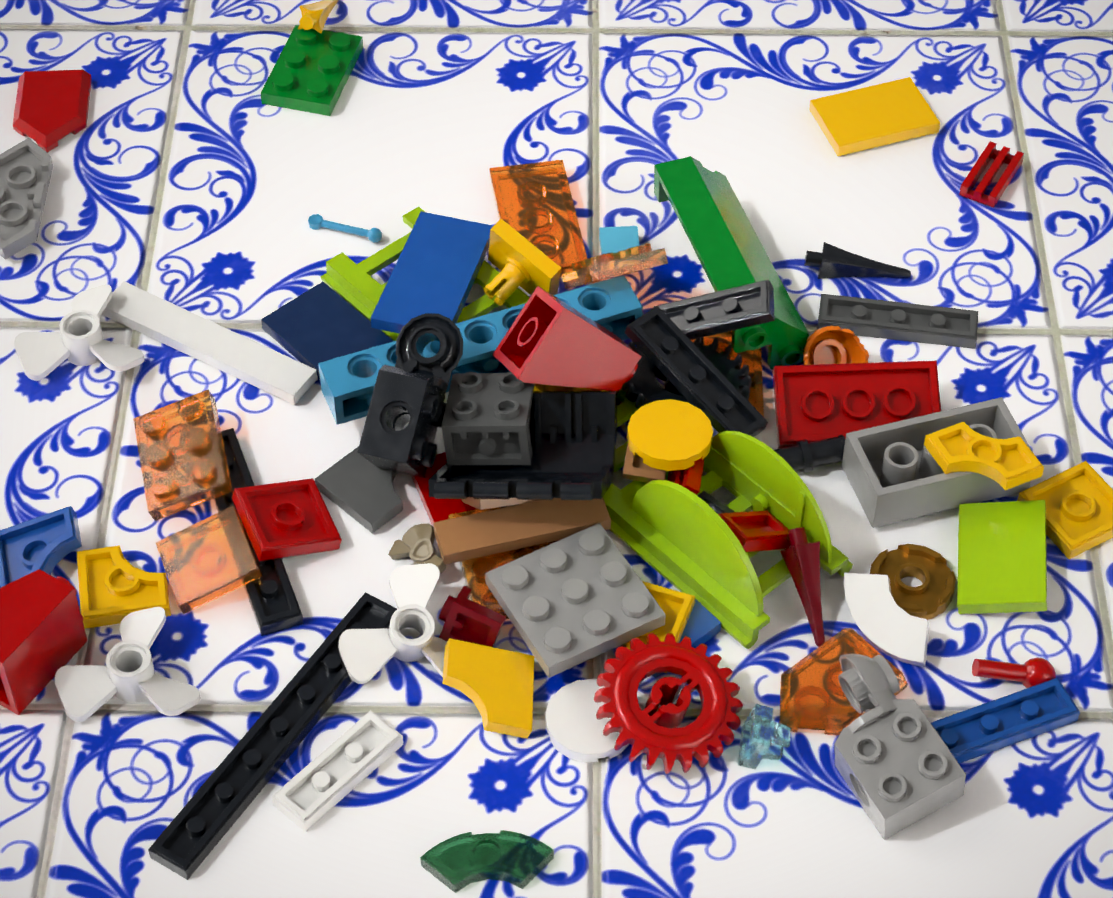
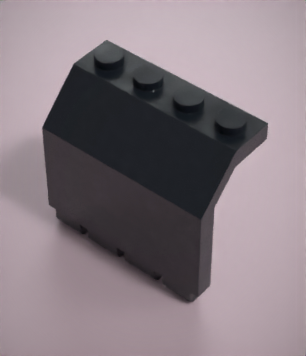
(571, 457)

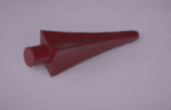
(804, 567)

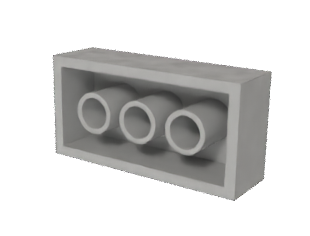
(903, 481)

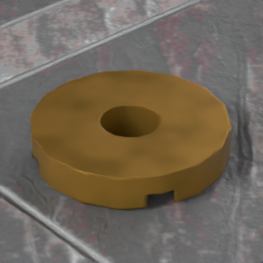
(927, 566)

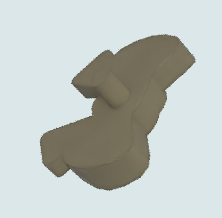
(419, 546)

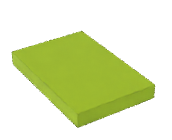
(1002, 557)

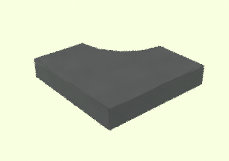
(361, 490)

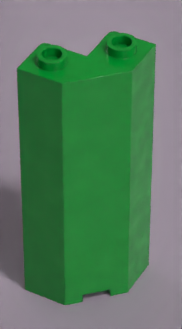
(730, 253)

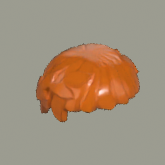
(834, 346)

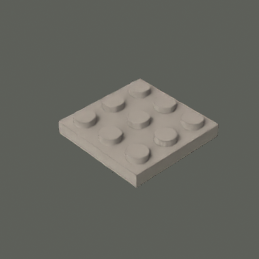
(574, 599)

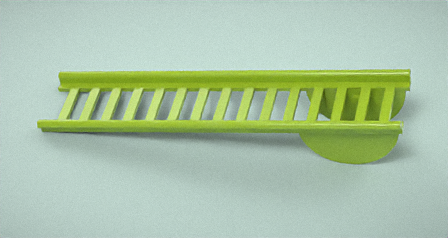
(661, 518)

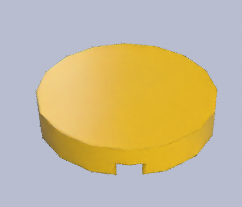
(669, 434)

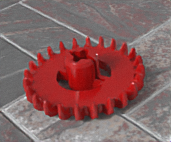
(656, 731)

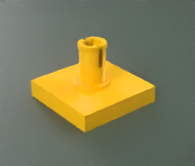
(519, 264)

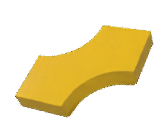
(965, 450)

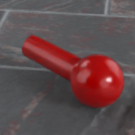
(1030, 673)

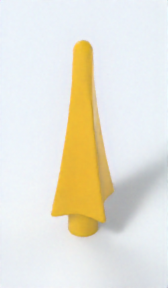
(316, 14)

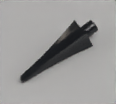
(837, 263)

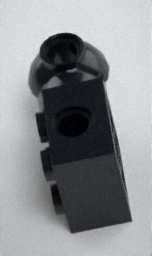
(411, 394)

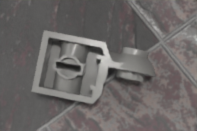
(892, 750)

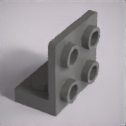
(487, 420)

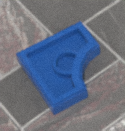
(38, 544)

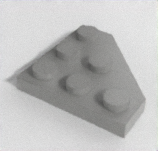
(23, 193)

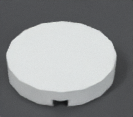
(574, 724)

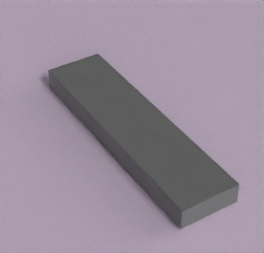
(900, 320)

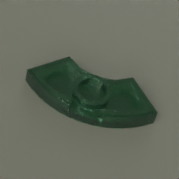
(486, 856)

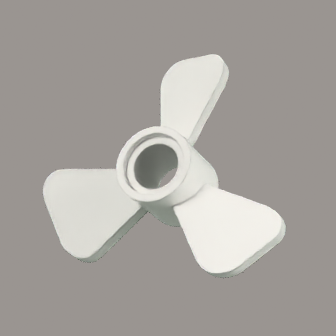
(78, 340)
(371, 649)
(89, 687)

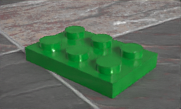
(312, 70)

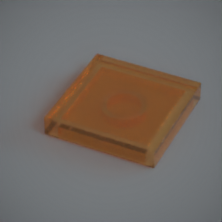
(208, 559)

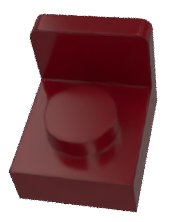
(469, 620)

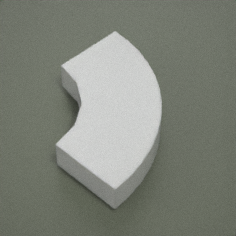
(883, 621)

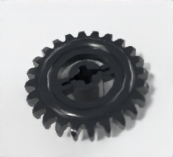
(644, 387)

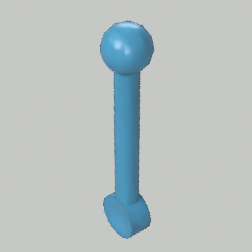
(316, 222)

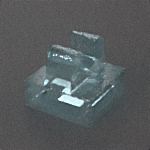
(762, 738)

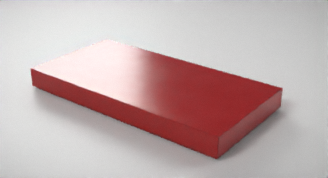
(850, 397)

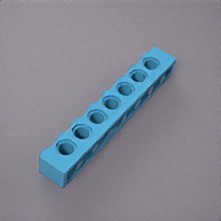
(351, 379)

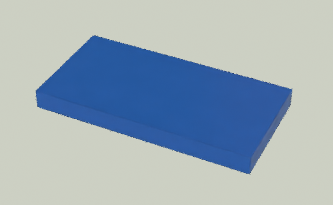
(433, 271)

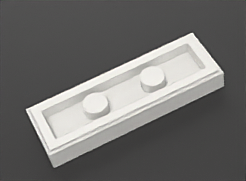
(337, 770)

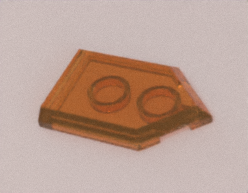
(812, 690)

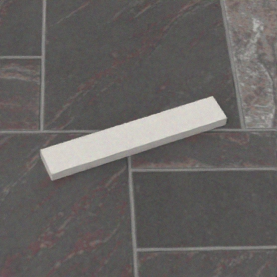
(210, 343)

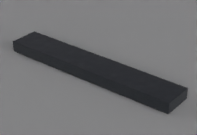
(272, 594)

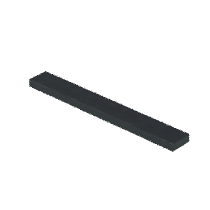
(263, 747)

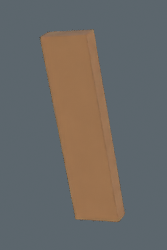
(516, 527)

